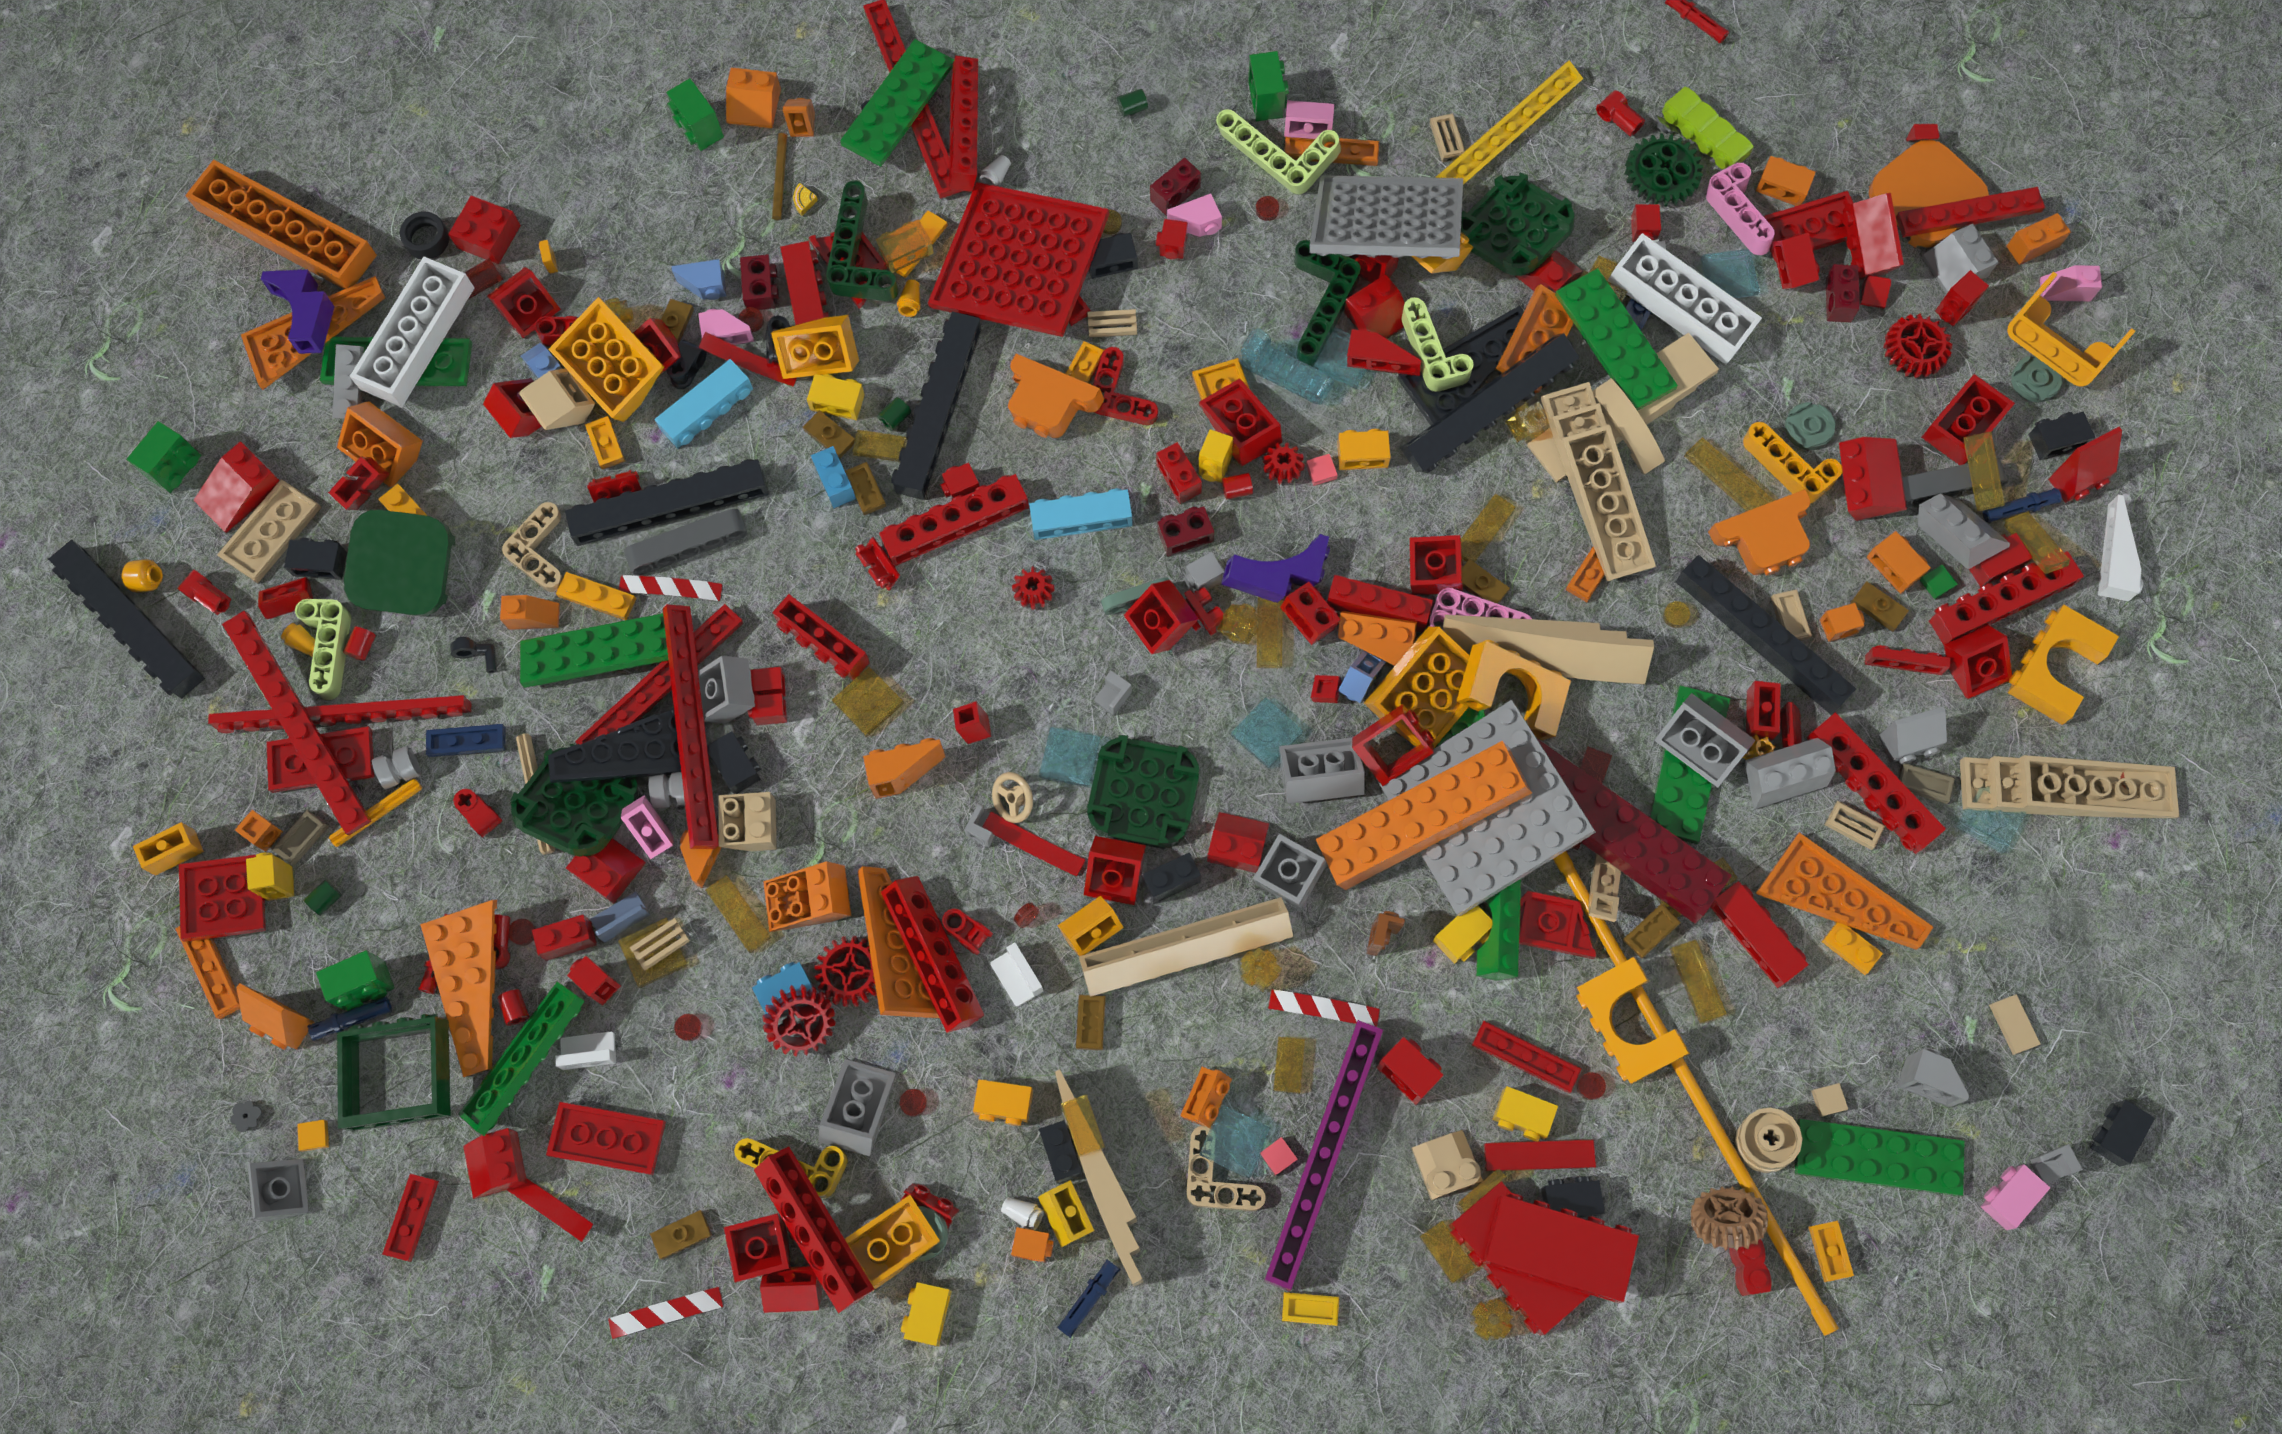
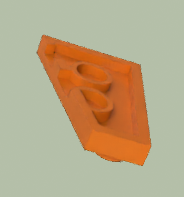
(1378, 635)

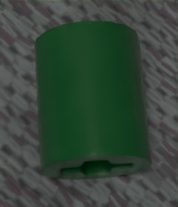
(1132, 102)
(894, 413)
(322, 897)

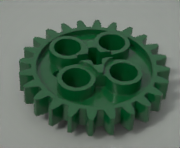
(1663, 170)

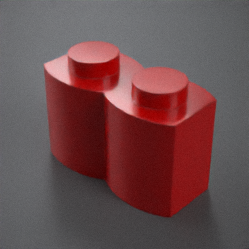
(1751, 1273)

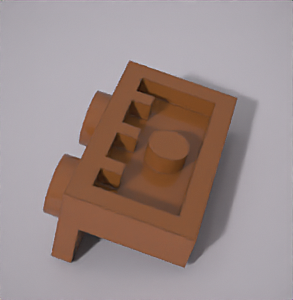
(1381, 931)

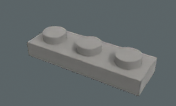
(345, 390)

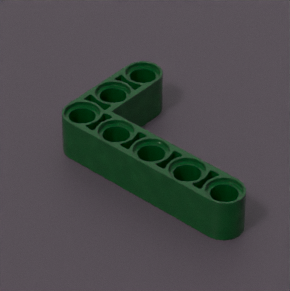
(849, 249)
(1330, 301)

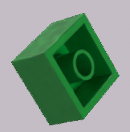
(1267, 86)
(694, 115)
(164, 457)
(355, 980)

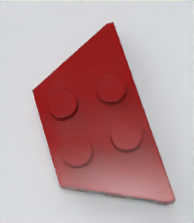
(866, 258)
(1554, 925)

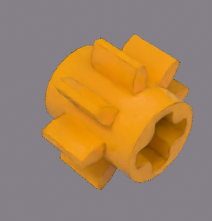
(1759, 748)

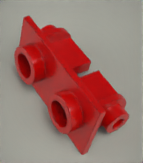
(610, 488)
(881, 567)
(922, 1197)

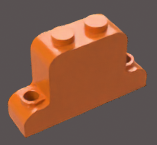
(1048, 398)
(1767, 534)

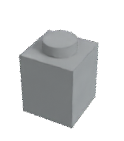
(1204, 573)

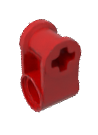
(556, 324)
(478, 814)
(969, 934)

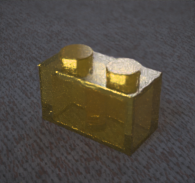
(904, 245)

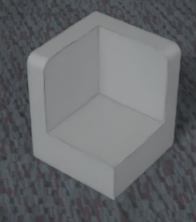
(1113, 693)
(974, 827)
(2056, 1164)

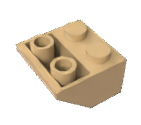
(558, 400)
(747, 821)

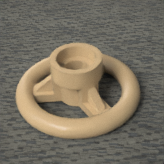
(1015, 797)

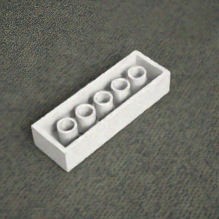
(1684, 298)
(412, 331)

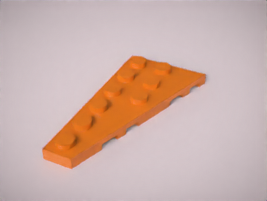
(273, 353)
(1828, 888)
(465, 975)
(895, 975)

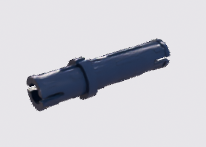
(2032, 502)
(355, 1016)
(1092, 1293)

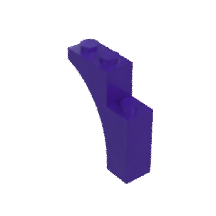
(309, 307)
(1274, 578)

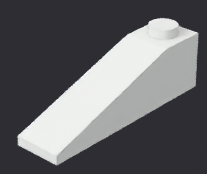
(2120, 561)

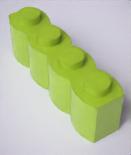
(1705, 127)

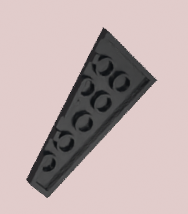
(1485, 349)
(633, 750)

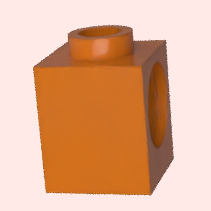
(1842, 622)
(258, 830)
(1032, 1245)

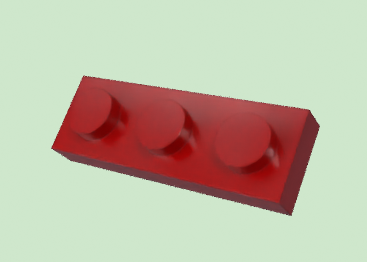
(1907, 660)
(410, 1217)

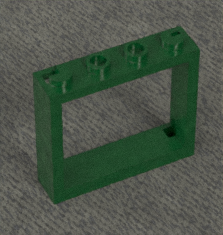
(348, 1073)

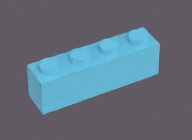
(704, 404)
(1081, 514)

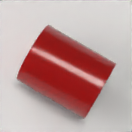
(1237, 486)
(359, 643)
(513, 1007)

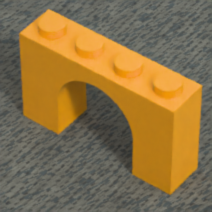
(2035, 683)
(1544, 687)
(1600, 997)

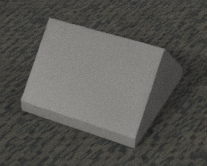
(277, 1189)

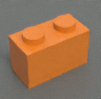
(1785, 181)
(2038, 238)
(1898, 562)

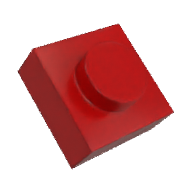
(1326, 689)

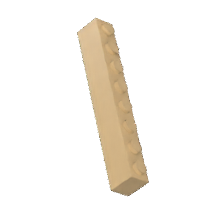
(1186, 946)

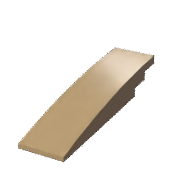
(1687, 366)
(1598, 481)
(1564, 646)
(2069, 787)
(1109, 1199)

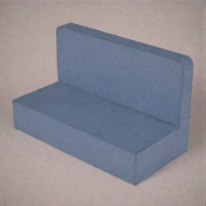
(620, 917)

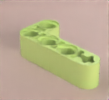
(1430, 344)
(326, 679)

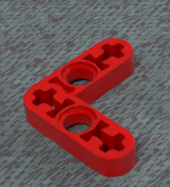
(1113, 399)

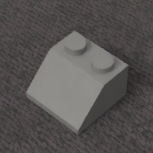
(1958, 255)
(1915, 736)
(1933, 1078)

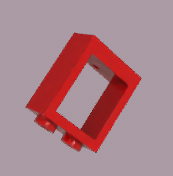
(1375, 762)

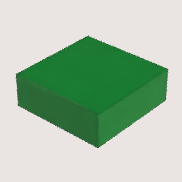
(1938, 582)

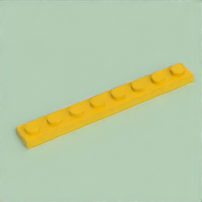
(1513, 123)

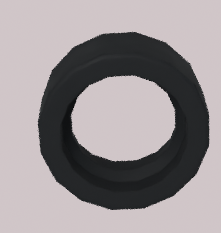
(415, 222)

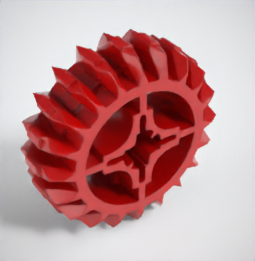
(1925, 340)
(839, 970)
(782, 1033)

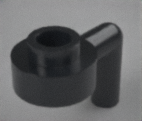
(466, 648)

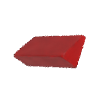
(284, 597)
(1790, 725)

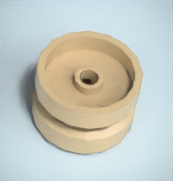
(1756, 1151)

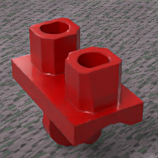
(1210, 619)

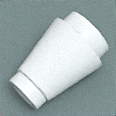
(996, 171)
(1023, 1212)

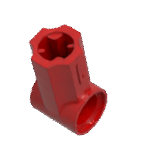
(1616, 109)
(201, 589)
(501, 940)

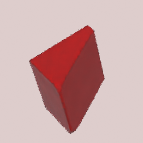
(1923, 132)
(1875, 291)

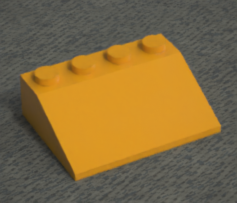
(608, 360)
(1427, 683)

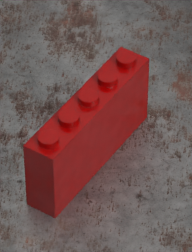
(1561, 1248)
(1537, 1300)

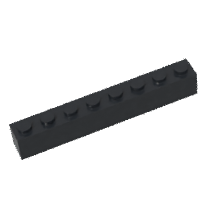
(1489, 403)
(937, 405)
(666, 502)
(126, 619)
(1765, 635)

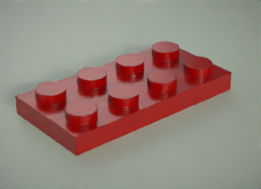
(1819, 218)
(349, 747)
(606, 1138)

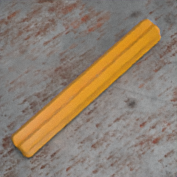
(380, 809)

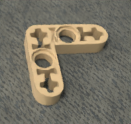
(527, 545)
(1205, 1181)

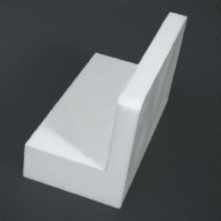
(1016, 976)
(587, 1051)

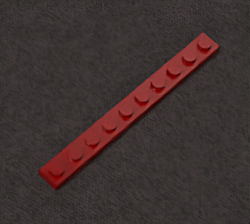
(924, 126)
(349, 713)
(296, 723)
(690, 727)

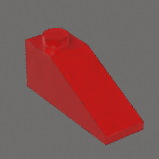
(1377, 353)

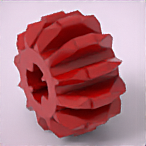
(1283, 455)
(1035, 579)

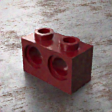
(1175, 186)
(755, 283)
(1842, 293)
(1188, 536)

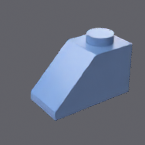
(702, 278)
(540, 360)
(1361, 676)

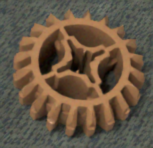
(1729, 1218)

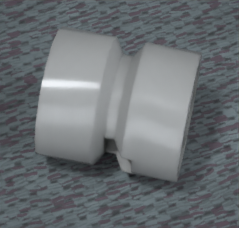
(399, 766)
(666, 790)

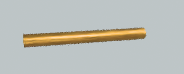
(779, 176)

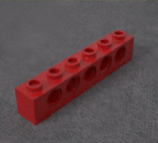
(963, 124)
(949, 531)
(1951, 627)
(1889, 786)
(932, 953)
(813, 1229)

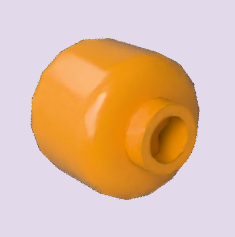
(141, 575)

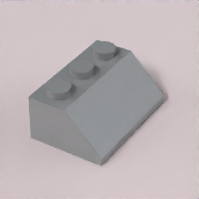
(1959, 530)
(1704, 740)
(1321, 770)
(1789, 772)

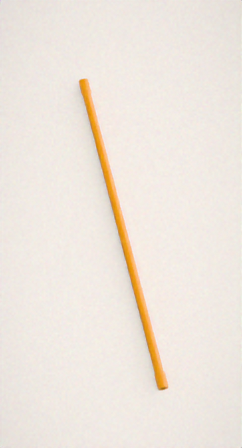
(1818, 1308)

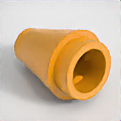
(909, 299)
(298, 638)

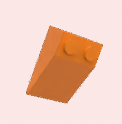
(272, 1018)

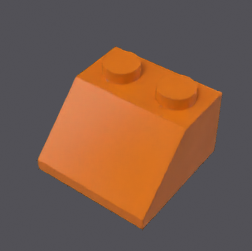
(752, 97)

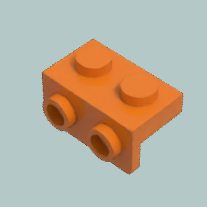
(1206, 1097)

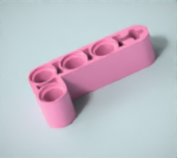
(1727, 198)
(1463, 600)

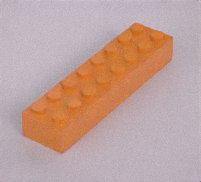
(281, 225)
(1423, 815)

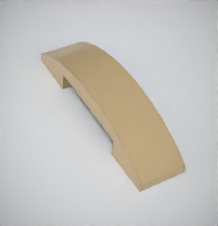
(1629, 425)
(1604, 890)

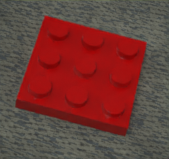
(218, 900)

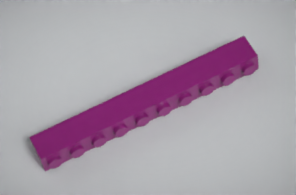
(1323, 1156)

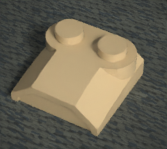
(1447, 1164)

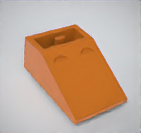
(899, 768)
(807, 897)

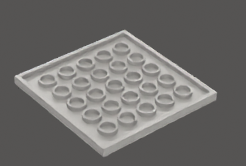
(1387, 216)
(1512, 840)

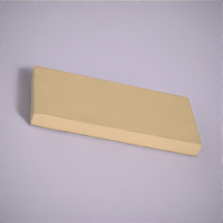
(268, 531)

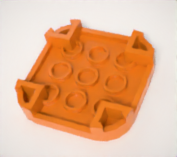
(1927, 177)

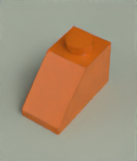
(799, 117)
(529, 612)
(698, 860)

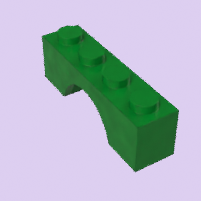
(1500, 954)

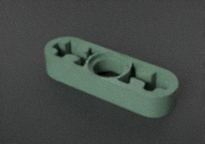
(1125, 599)

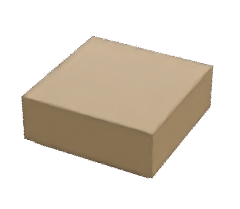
(1829, 1100)

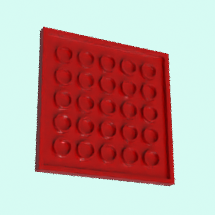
(1019, 259)

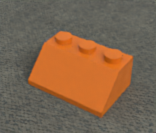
(376, 435)

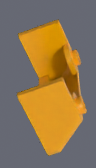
(2052, 349)

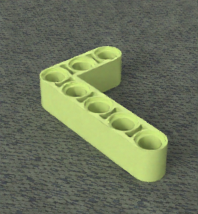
(1275, 155)

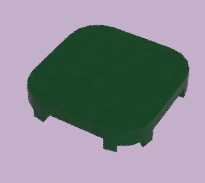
(1517, 225)
(398, 562)
(1143, 792)
(574, 814)

